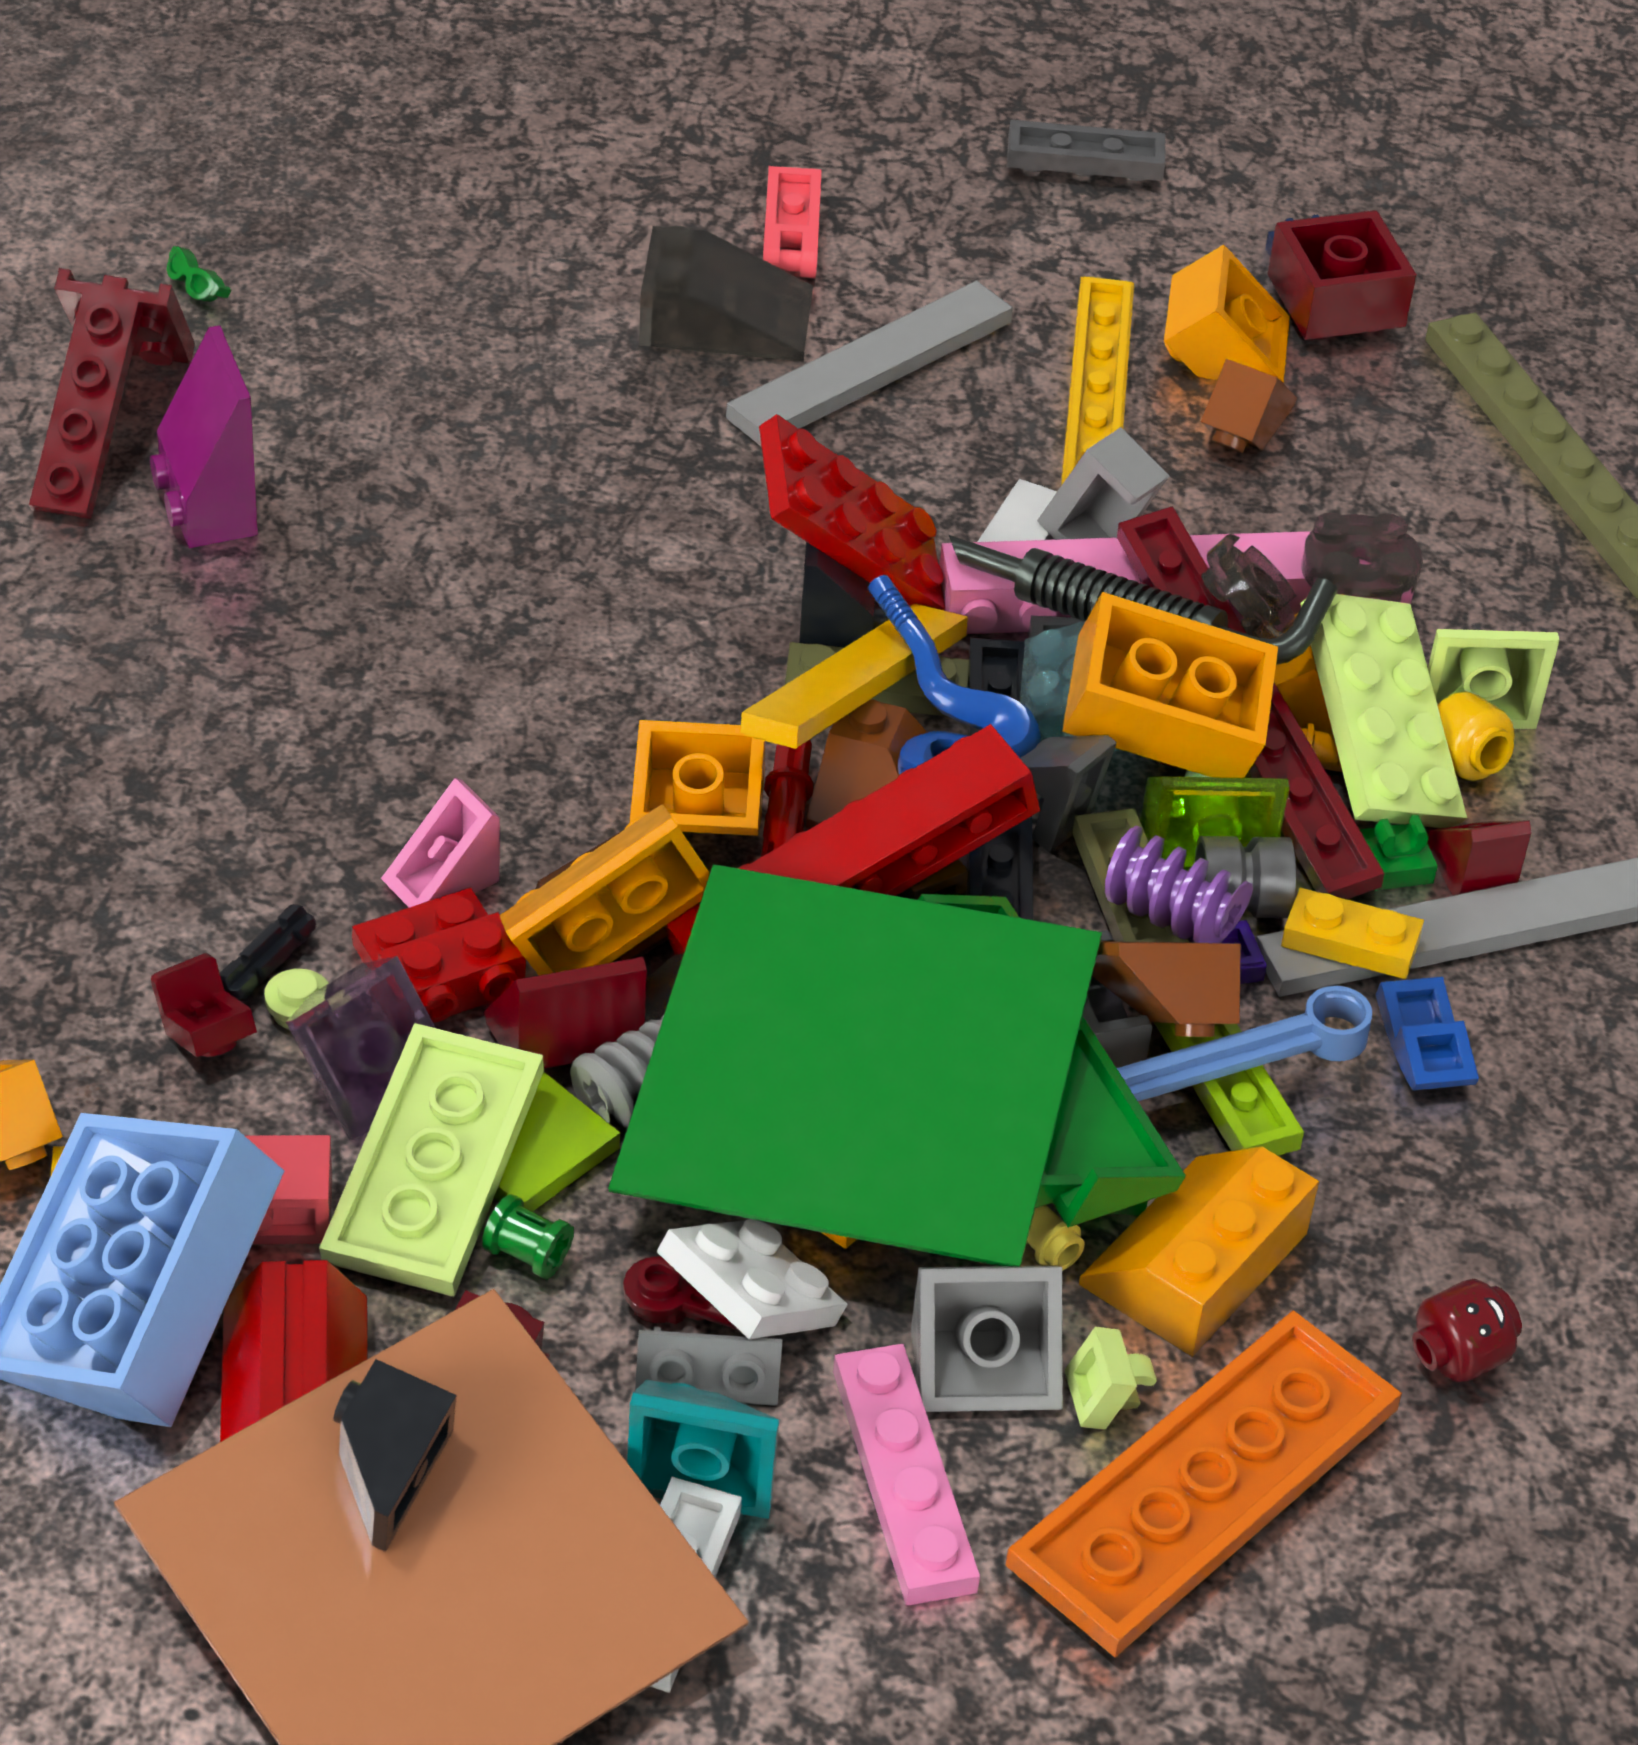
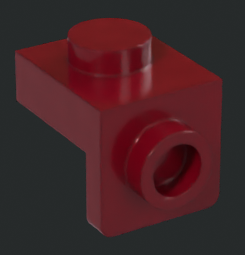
(198, 1008)

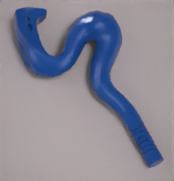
(962, 704)

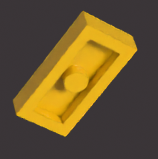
(1352, 933)

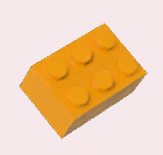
(1171, 688)

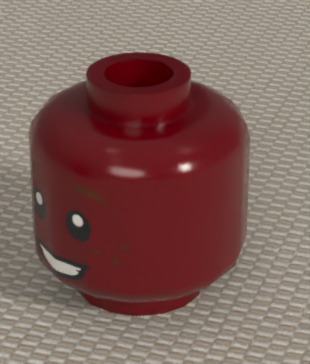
(1466, 1330)

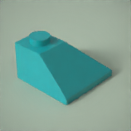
(702, 1441)

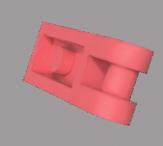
(792, 219)

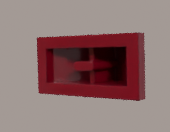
(1480, 854)

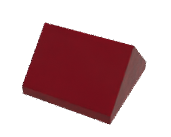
(570, 1010)

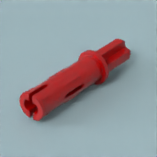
(787, 791)

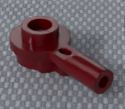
(664, 1295)

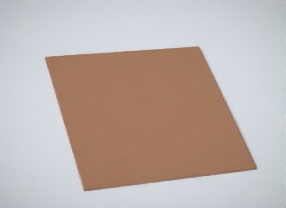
(509, 1601)

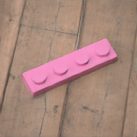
(905, 1475)

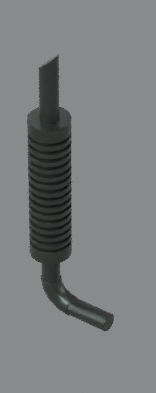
(1076, 588)

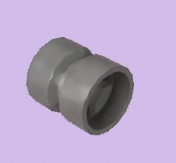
(1264, 863)

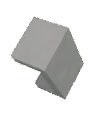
(1106, 487)

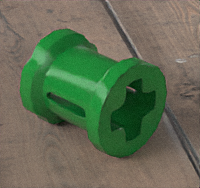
(527, 1236)

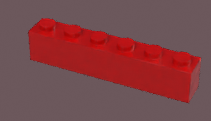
(906, 826)

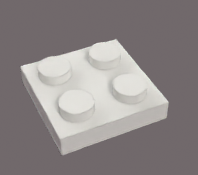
(752, 1278)

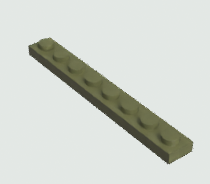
(1542, 439)

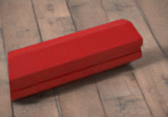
(287, 1336)

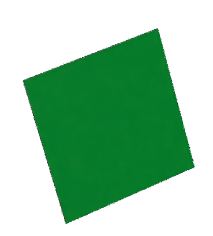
(860, 1066)

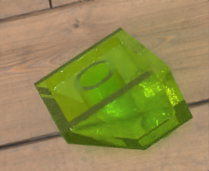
(1211, 806)

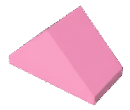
(449, 850)

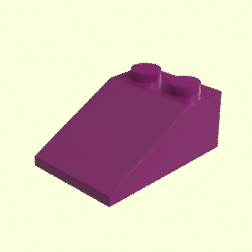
(208, 449)

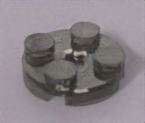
(1341, 540)
(1251, 586)

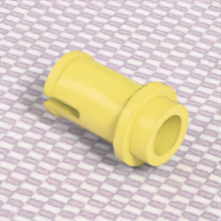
(1053, 1240)

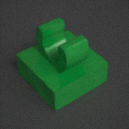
(1402, 853)

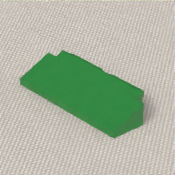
(1103, 1142)

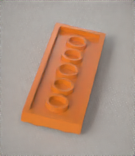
(1202, 1482)

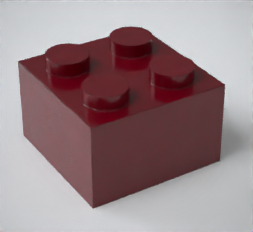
(1341, 274)

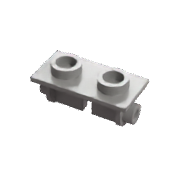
(714, 1363)

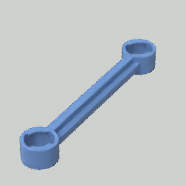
(1259, 1045)

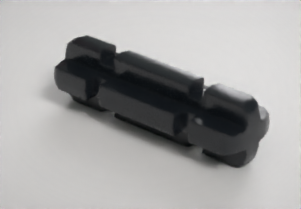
(267, 952)

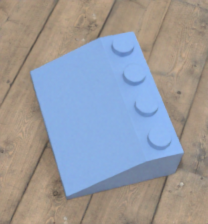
(131, 1263)

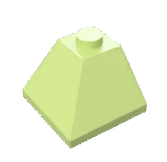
(1499, 666)

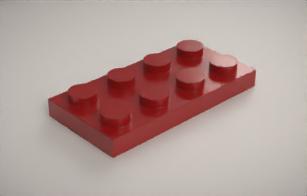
(849, 514)

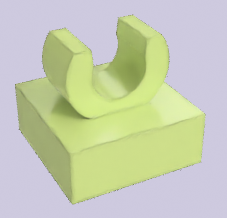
(1106, 1378)

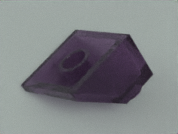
(356, 1036)

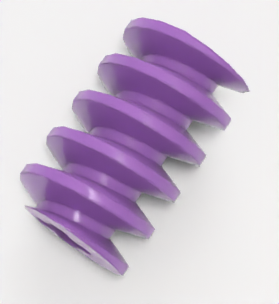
(1171, 892)

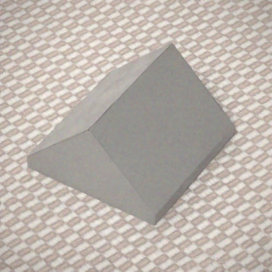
(988, 1338)

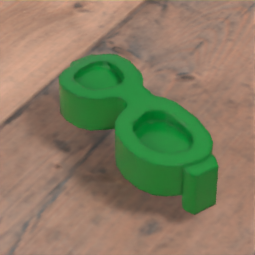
(200, 282)

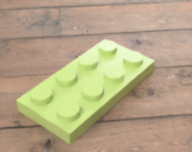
(1385, 714)
(432, 1160)

